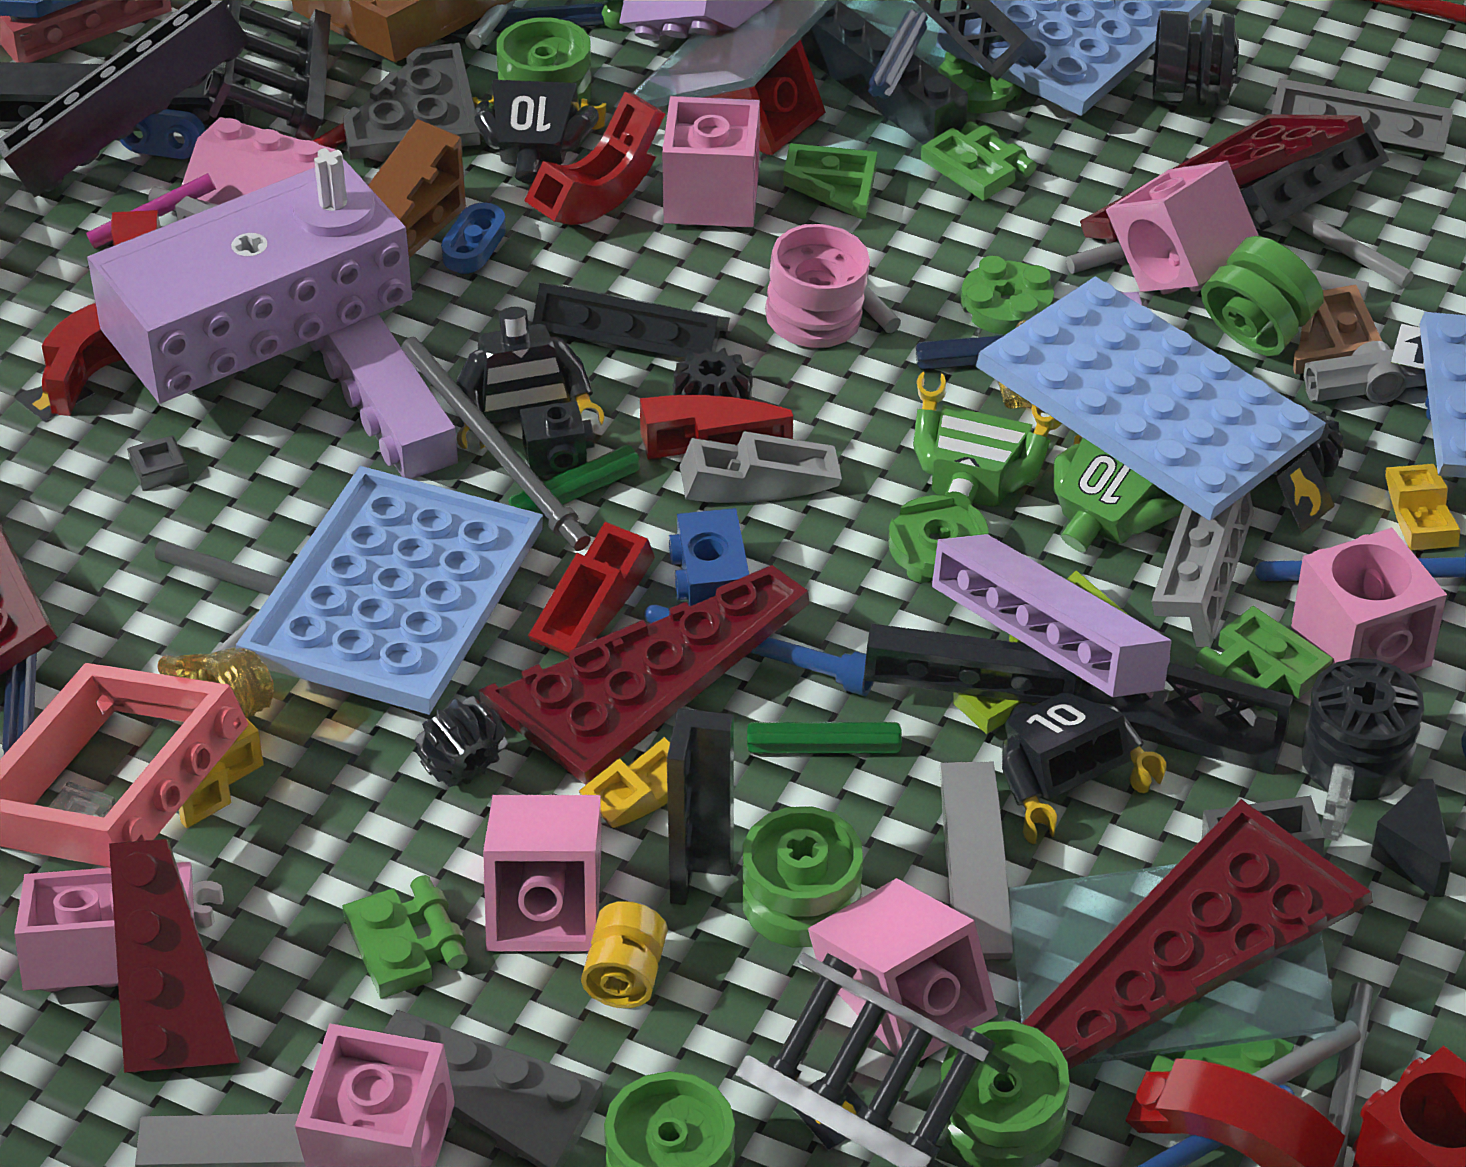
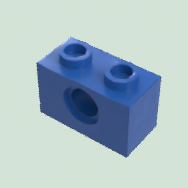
(709, 553)

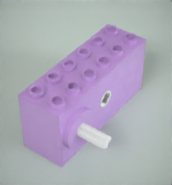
(251, 278)

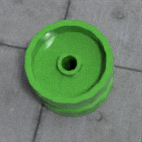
(546, 53)
(1262, 295)
(799, 872)
(1016, 1115)
(670, 1123)

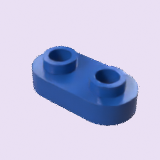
(159, 134)
(473, 237)

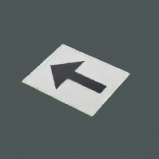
(1408, 347)

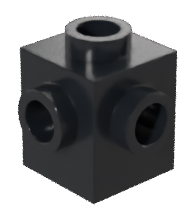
(555, 437)

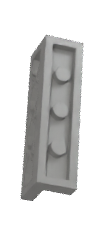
(1392, 119)
(1202, 567)

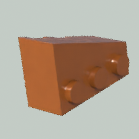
(423, 182)

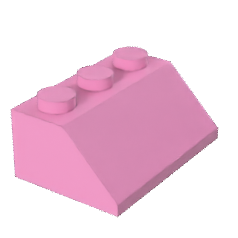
(247, 158)
(69, 928)

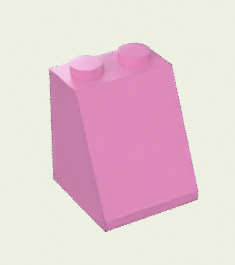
(542, 872)
(912, 954)

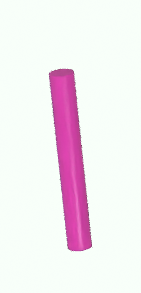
(164, 205)

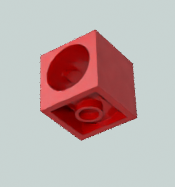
(1417, 1110)

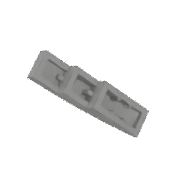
(976, 853)

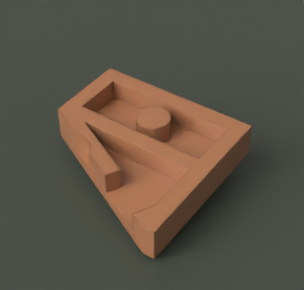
(1335, 328)

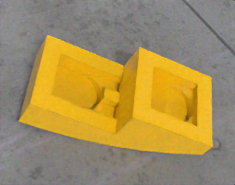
(1421, 507)
(632, 789)
(214, 792)

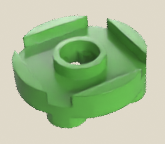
(982, 96)
(1025, 284)
(920, 518)

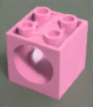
(711, 161)
(1182, 226)
(1370, 602)
(375, 1101)

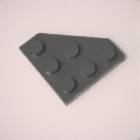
(428, 89)

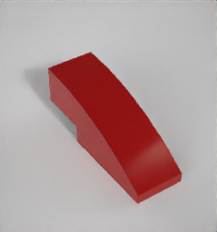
(673, 420)
(593, 589)

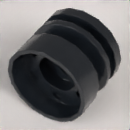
(1194, 58)
(1363, 719)

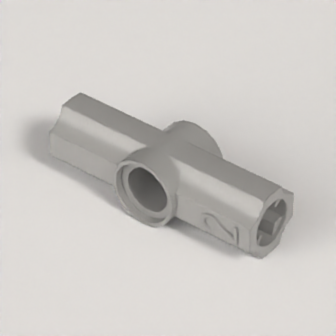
(1365, 372)

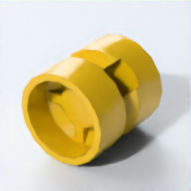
(624, 955)

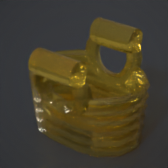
(232, 666)

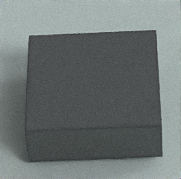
(158, 462)

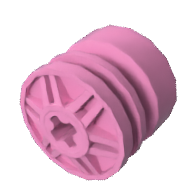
(817, 285)

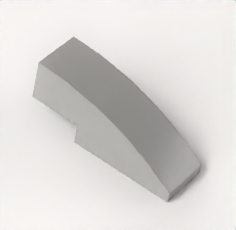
(757, 469)

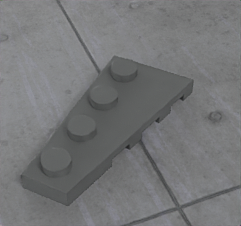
(510, 1095)

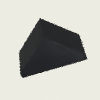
(1414, 840)

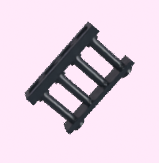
(307, 62)
(826, 1099)

